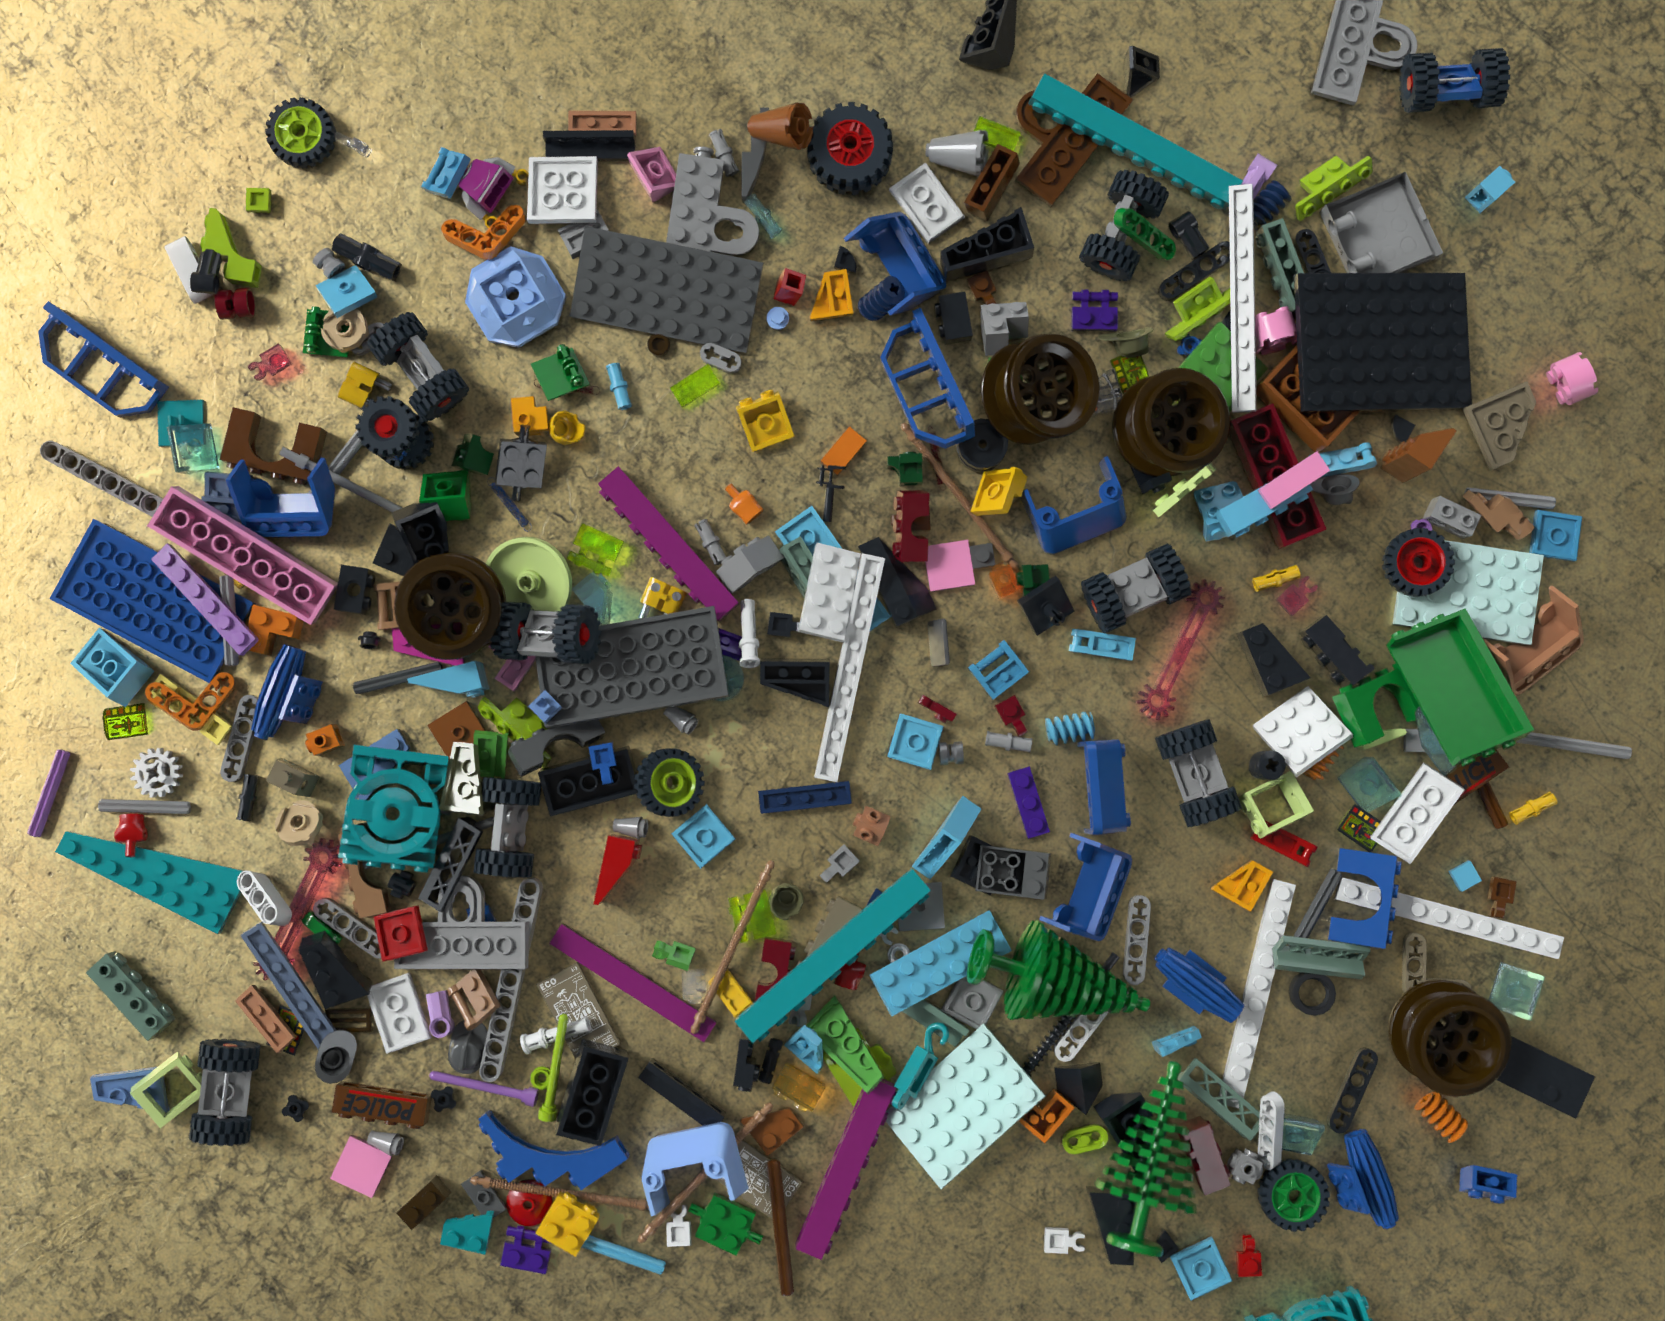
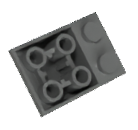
(1013, 872)

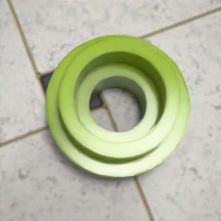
(535, 1080)

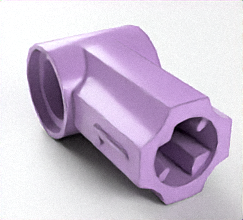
(1259, 172)
(439, 1010)

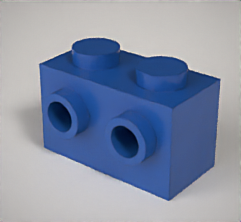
(1488, 1183)

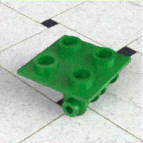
(313, 338)
(560, 373)

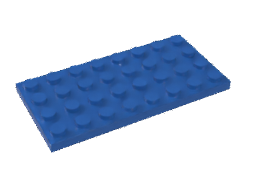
(129, 595)

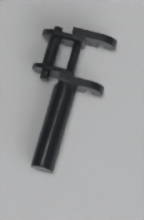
(829, 491)

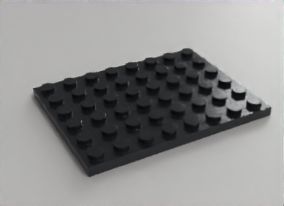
(1382, 341)

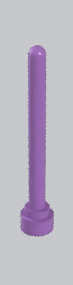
(528, 1096)

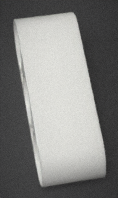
(185, 262)
(264, 898)

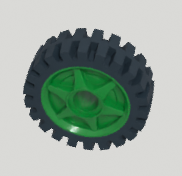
(1311, 1197)

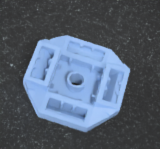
(521, 319)

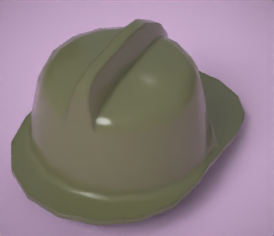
(1129, 343)

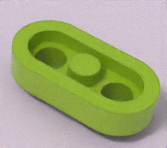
(1084, 1140)

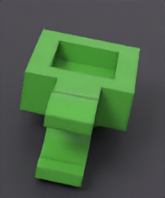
(677, 955)

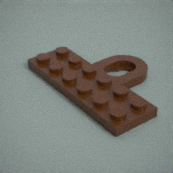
(1062, 149)

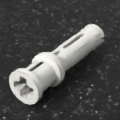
(749, 642)
(545, 1037)

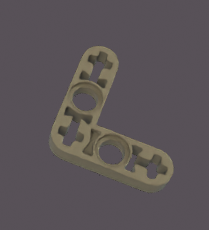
(1421, 948)

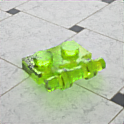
(598, 543)
(761, 921)

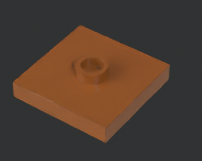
(456, 726)

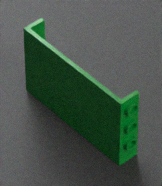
(1459, 687)

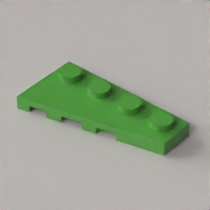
(845, 1045)

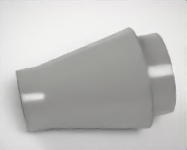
(681, 719)
(633, 827)
(386, 1142)

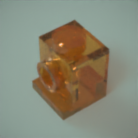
(1003, 589)

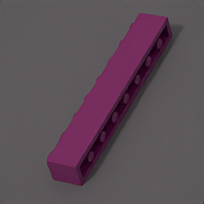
(667, 542)
(844, 1169)

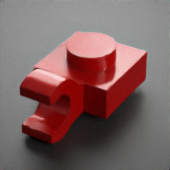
(1248, 1260)

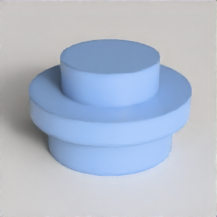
(777, 318)

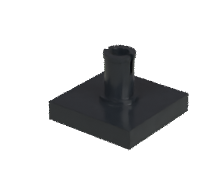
(1046, 606)

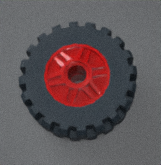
(850, 148)

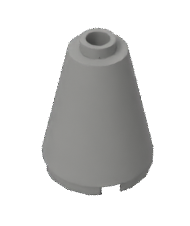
(960, 151)

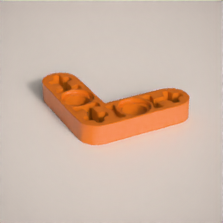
(484, 240)
(188, 708)

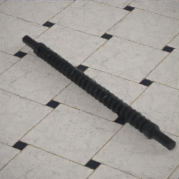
(1058, 1029)

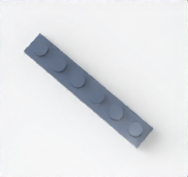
(288, 982)

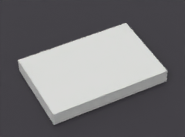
(926, 203)
(398, 1013)

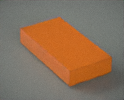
(844, 450)

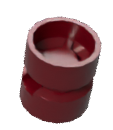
(238, 303)

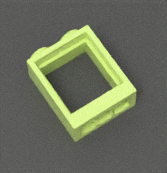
(1292, 793)
(148, 1103)

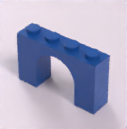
(1375, 930)

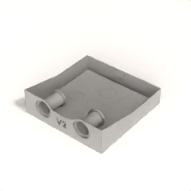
(1381, 228)

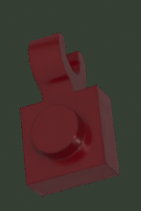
(1011, 712)

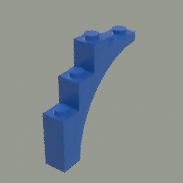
(548, 1164)

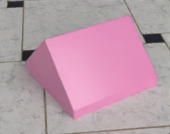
(653, 172)

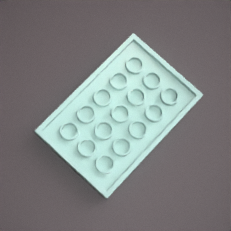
(1492, 585)
(964, 1106)

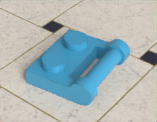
(446, 173)
(1002, 676)

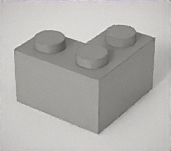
(1003, 323)
(748, 563)

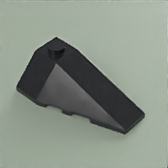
(993, 38)
(423, 532)
(899, 588)
(1118, 1115)

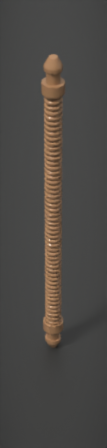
(1006, 555)
(700, 1017)
(488, 1182)
(651, 1228)

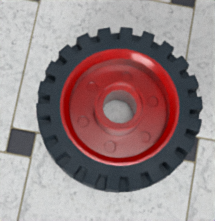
(1432, 551)

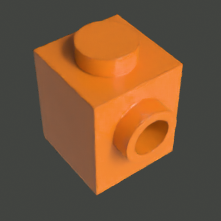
(324, 740)

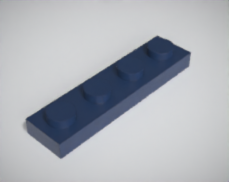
(804, 797)

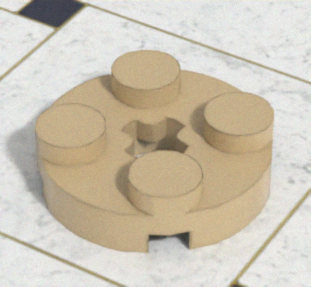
(349, 340)
(307, 831)

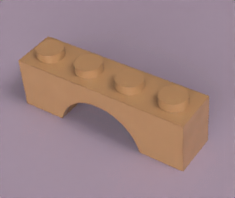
(368, 897)

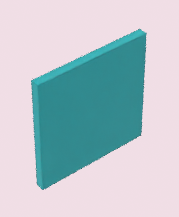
(178, 413)

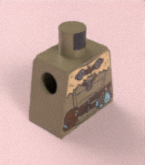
(291, 777)

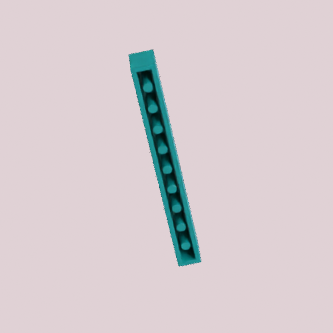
(1133, 141)
(832, 955)

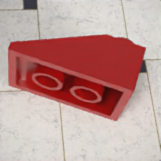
(617, 860)

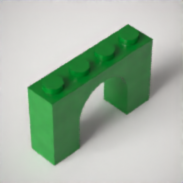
(1357, 708)

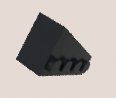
(989, 248)

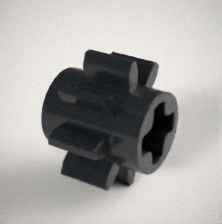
(402, 884)

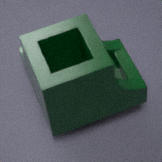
(472, 456)
(908, 468)
(1031, 577)

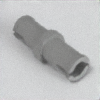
(723, 152)
(710, 541)
(1008, 741)

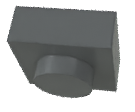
(982, 555)

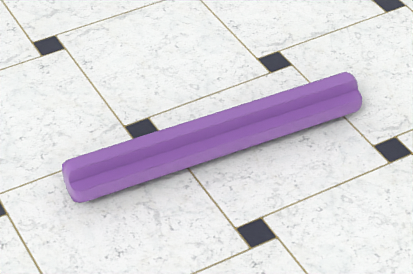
(48, 793)

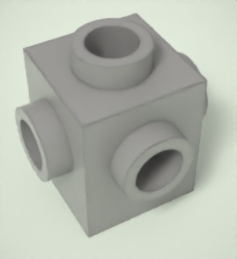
(1237, 1163)

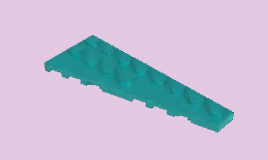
(181, 884)

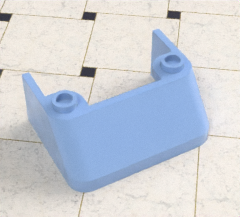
(707, 1144)

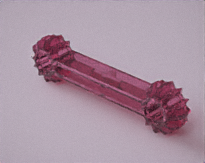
(1181, 649)
(300, 904)

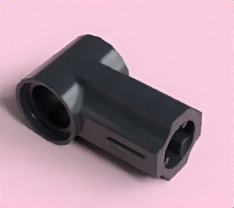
(1186, 230)
(206, 276)

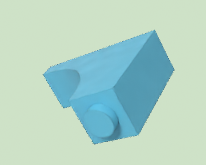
(947, 837)

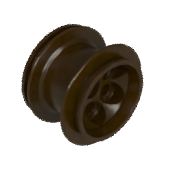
(1062, 387)
(1135, 427)
(414, 616)
(1431, 1012)

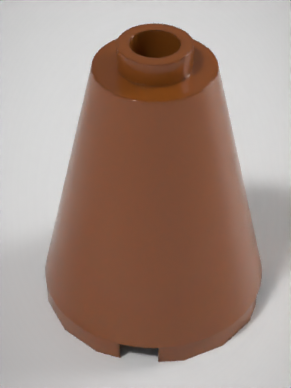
(783, 126)

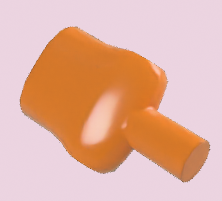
(744, 504)

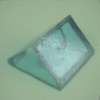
(192, 448)
(1368, 784)
(1516, 991)
(1301, 1134)

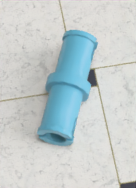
(618, 386)

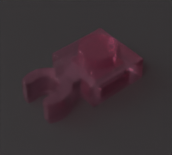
(273, 360)
(1294, 598)

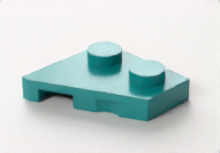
(468, 1233)

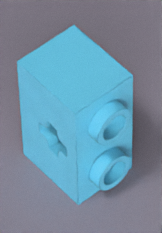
(1490, 189)

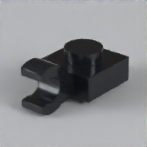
(782, 625)

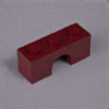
(909, 506)
(778, 953)

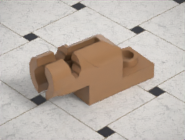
(1500, 514)

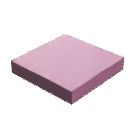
(949, 566)
(361, 1166)

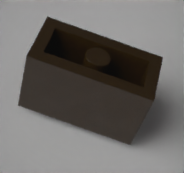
(423, 1202)

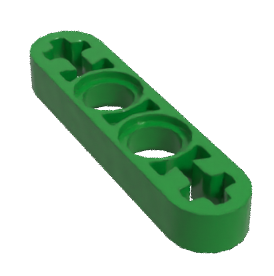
(1146, 231)

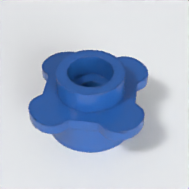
(1188, 340)

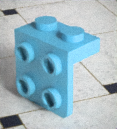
(1212, 500)

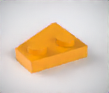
(833, 297)
(1244, 884)

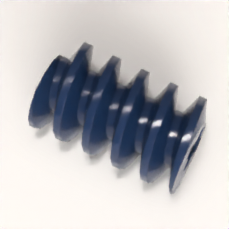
(1268, 201)
(881, 299)

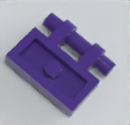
(1094, 318)
(525, 1256)

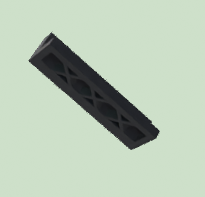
(604, 144)
(446, 863)
(681, 1094)

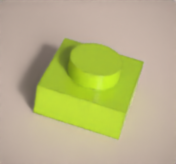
(258, 200)

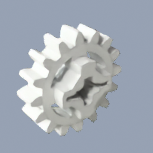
(162, 765)

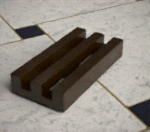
(368, 1019)

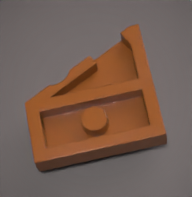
(775, 1129)

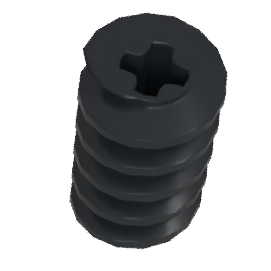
(1273, 771)

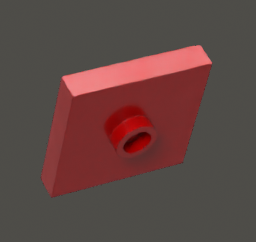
(400, 933)

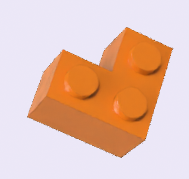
(268, 623)
(1048, 1116)

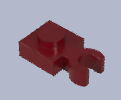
(941, 712)

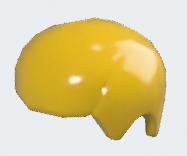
(566, 428)

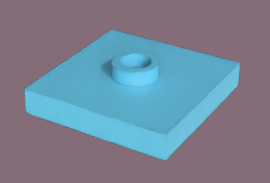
(346, 291)
(915, 741)
(703, 836)
(1201, 1268)

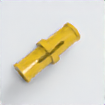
(1276, 578)
(1533, 808)

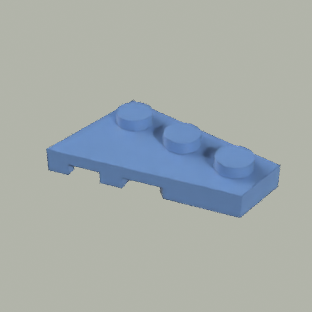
(391, 741)
(116, 1087)

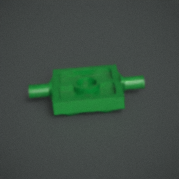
(725, 1224)

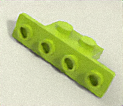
(1330, 182)
(1197, 307)
(515, 720)

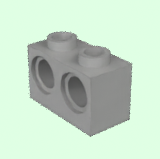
(1451, 517)

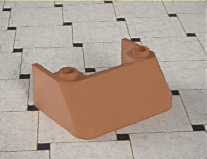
(1553, 641)

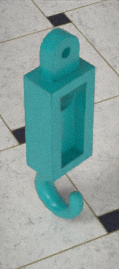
(918, 1067)

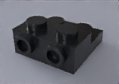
(746, 1068)

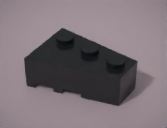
(1334, 652)
(1269, 660)
(798, 677)
(331, 971)
(1111, 1215)

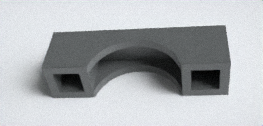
(528, 753)

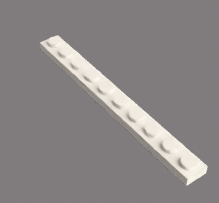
(1242, 298)
(849, 667)
(1453, 919)
(1257, 989)

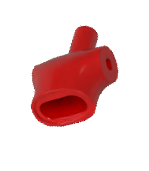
(131, 830)
(850, 975)

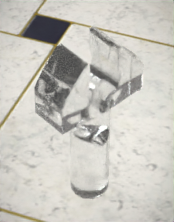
(359, 146)

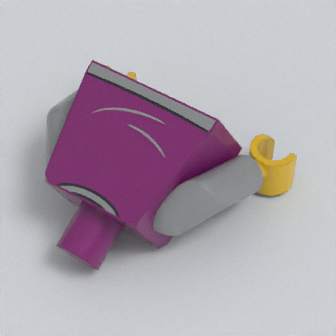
(486, 183)

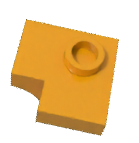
(525, 412)

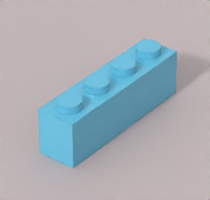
(1253, 509)

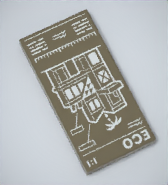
(572, 995)
(756, 1174)

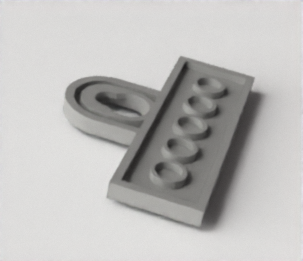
(1351, 47)
(697, 210)
(472, 941)

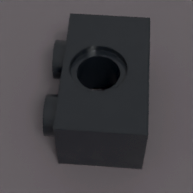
(349, 577)

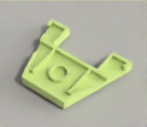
(1182, 489)

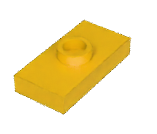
(733, 994)

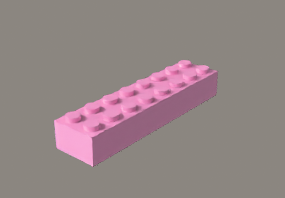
(243, 554)

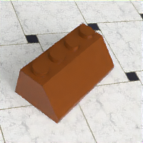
(1416, 454)

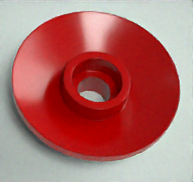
(528, 1216)

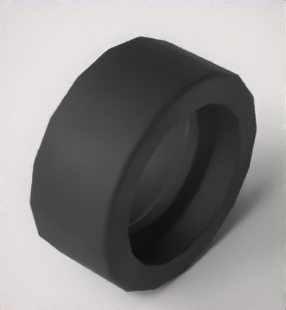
(1323, 1007)

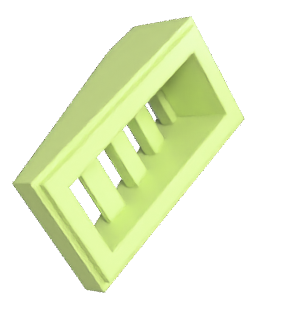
(1390, 734)

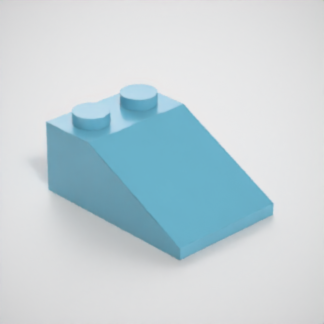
(112, 667)
(462, 679)

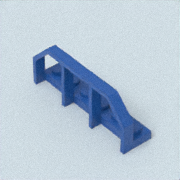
(111, 354)
(945, 380)

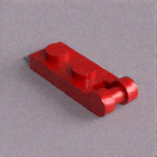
(1287, 845)

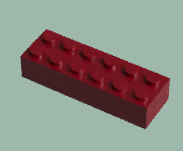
(1265, 456)

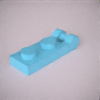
(1346, 459)
(1103, 644)

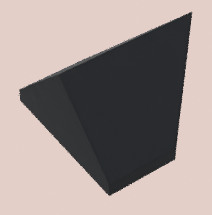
(1140, 70)
(1079, 1084)

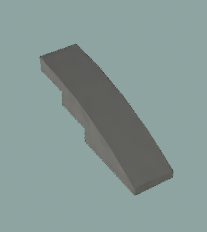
(752, 164)

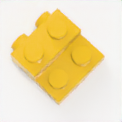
(764, 420)
(998, 490)
(568, 1223)

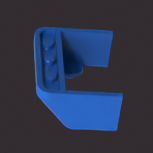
(902, 255)
(283, 513)
(1062, 534)
(1105, 787)
(1095, 890)

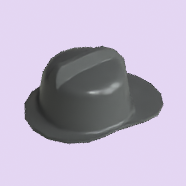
(1336, 488)
(467, 1048)
(335, 1056)

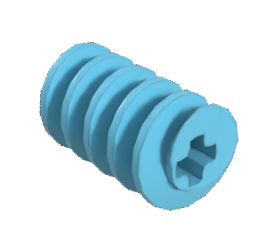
(1070, 728)

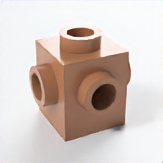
(871, 825)

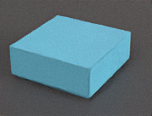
(1465, 876)

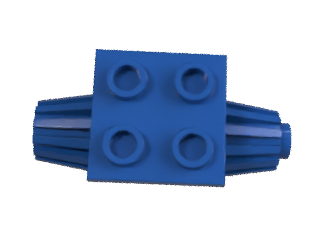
(285, 694)
(1198, 984)
(1364, 1183)

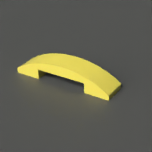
(214, 729)

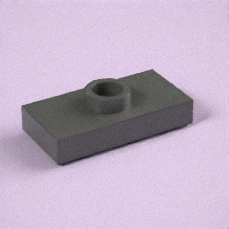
(484, 1198)

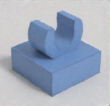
(545, 706)

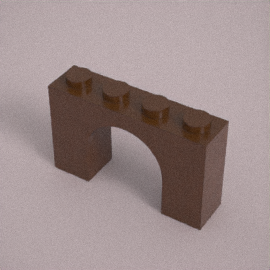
(241, 440)

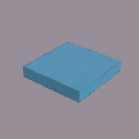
(1556, 535)

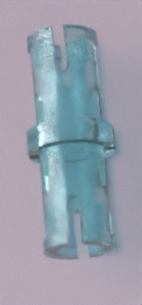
(770, 225)

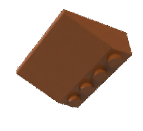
(1283, 390)

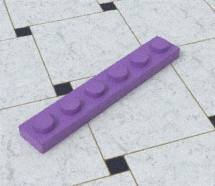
(205, 599)

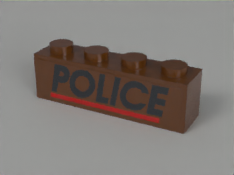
(1477, 773)
(381, 1103)

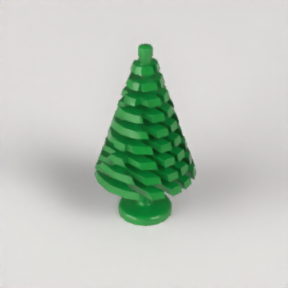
(1051, 977)
(1150, 1173)

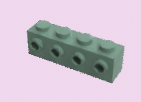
(1280, 260)
(131, 995)

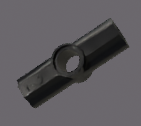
(366, 257)

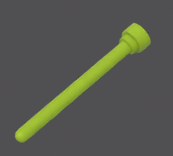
(548, 1110)

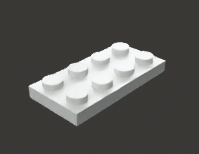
(829, 592)
(1417, 813)

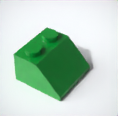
(450, 491)

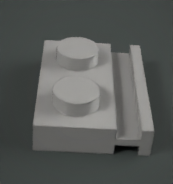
(573, 234)

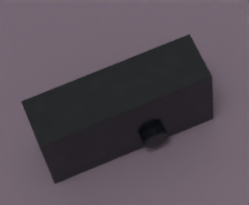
(577, 785)
(1546, 1078)
(591, 1092)

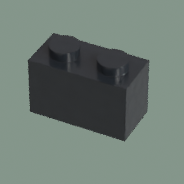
(954, 318)

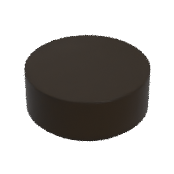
(658, 345)

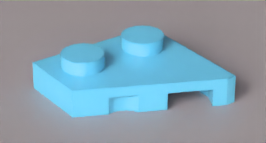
(1176, 1041)
(807, 1047)

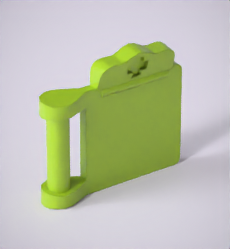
(847, 1084)

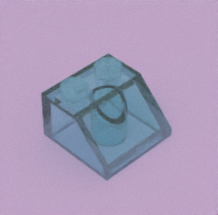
(596, 593)

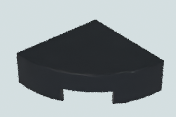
(845, 261)
(1401, 428)
(1168, 1245)

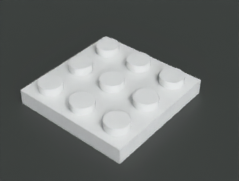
(562, 190)
(1302, 731)

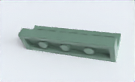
(797, 562)
(1321, 957)
(928, 1013)
(1214, 1105)

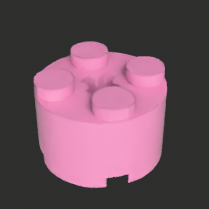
(1274, 331)
(1572, 379)

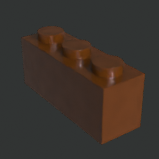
(992, 182)

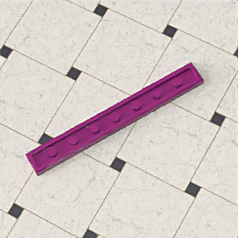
(630, 981)

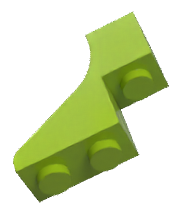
(219, 238)

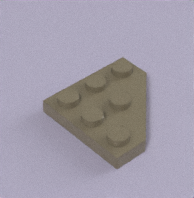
(1501, 423)

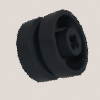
(986, 458)

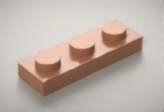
(602, 120)
(266, 1018)

